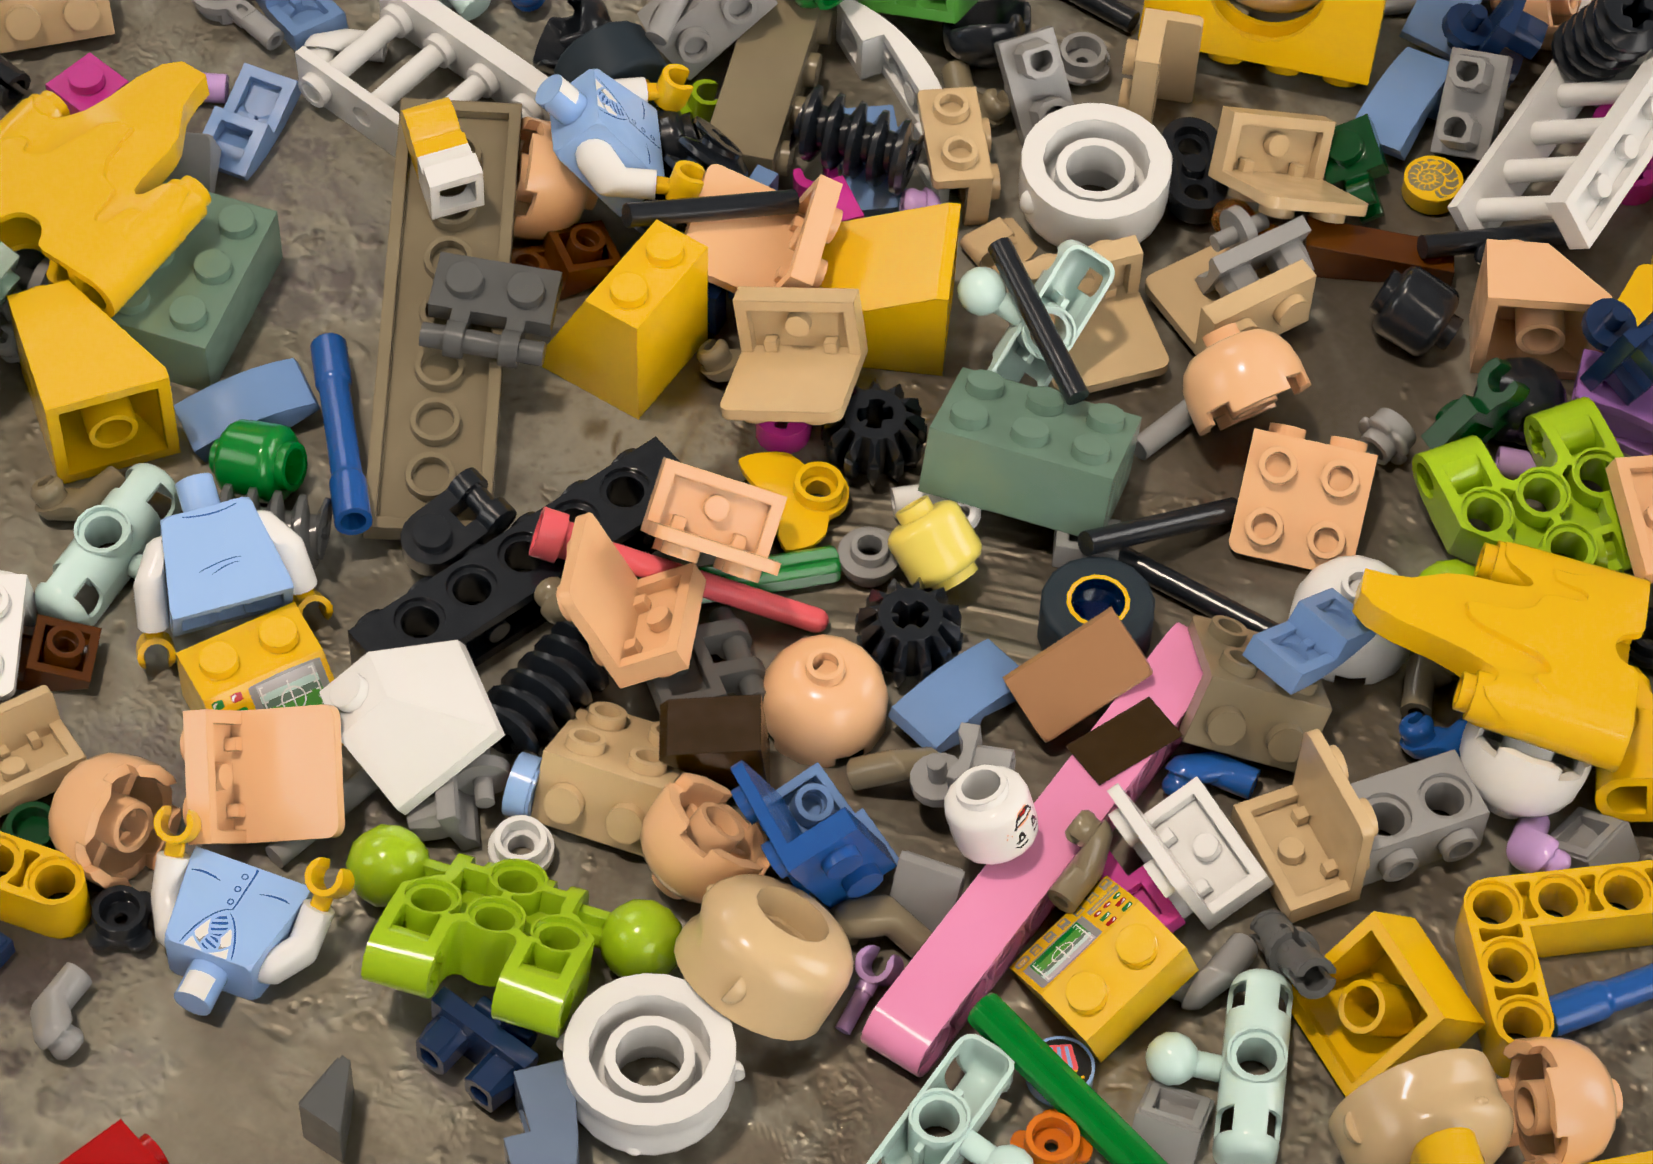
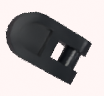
(435, 536)

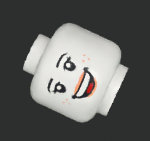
(991, 814)

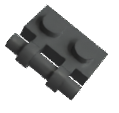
(495, 296)
(739, 674)

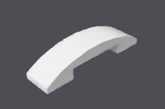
(879, 47)

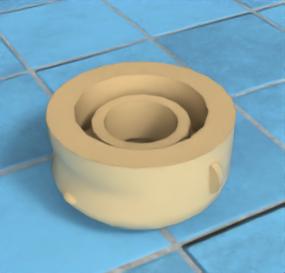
(765, 956)
(1417, 1098)

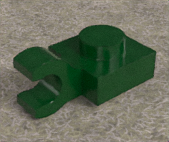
(1356, 161)
(1478, 414)

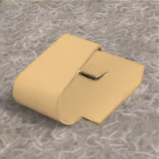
(977, 241)

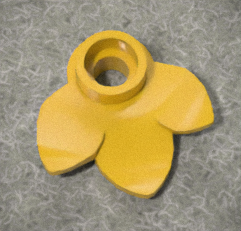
(804, 515)

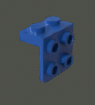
(829, 860)

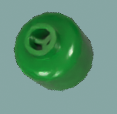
(259, 457)

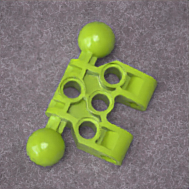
(1567, 447)
(497, 929)

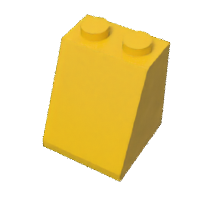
(904, 283)
(637, 323)
(90, 384)

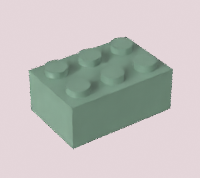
(206, 291)
(1029, 453)

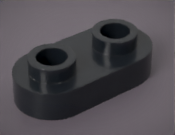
(1191, 189)

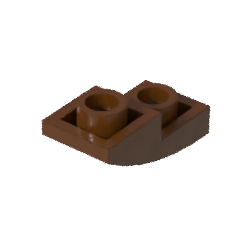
(580, 252)
(57, 655)

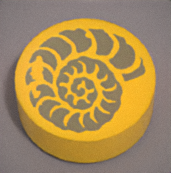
(1431, 184)

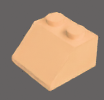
(1530, 306)

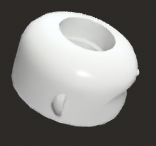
(1098, 148)
(649, 1019)

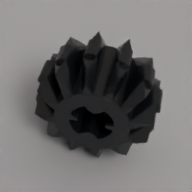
(876, 434)
(909, 630)

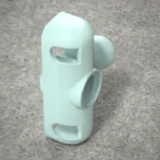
(984, 293)
(120, 519)
(1251, 1033)
(960, 1111)

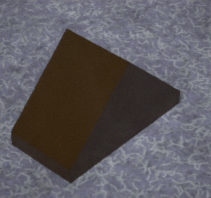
(714, 734)

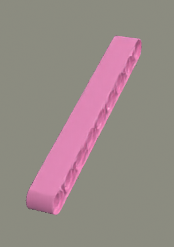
(1010, 898)

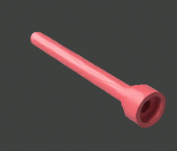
(555, 531)

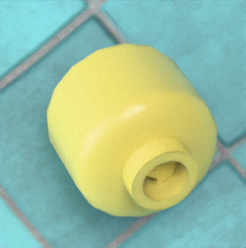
(935, 543)

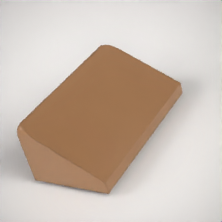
(1078, 675)

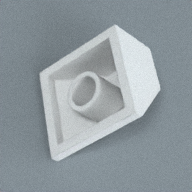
(414, 717)

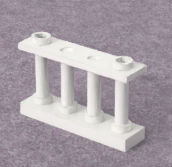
(444, 41)
(1589, 183)

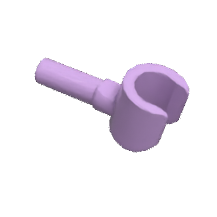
(867, 985)

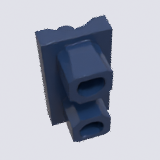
(1507, 26)
(1626, 349)
(487, 1042)

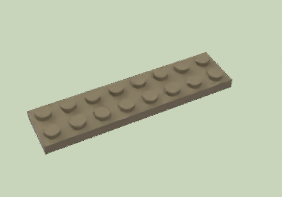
(432, 409)

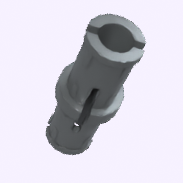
(1293, 954)

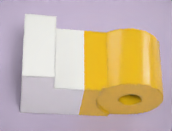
(442, 157)

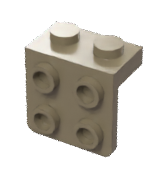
(1240, 706)

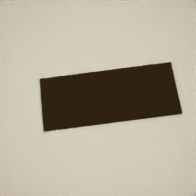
(1124, 740)

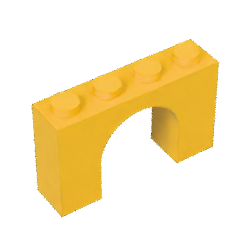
(1329, 41)

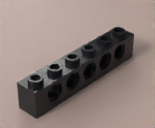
(491, 575)

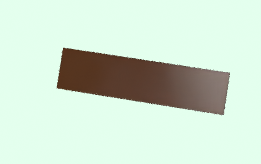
(1367, 253)

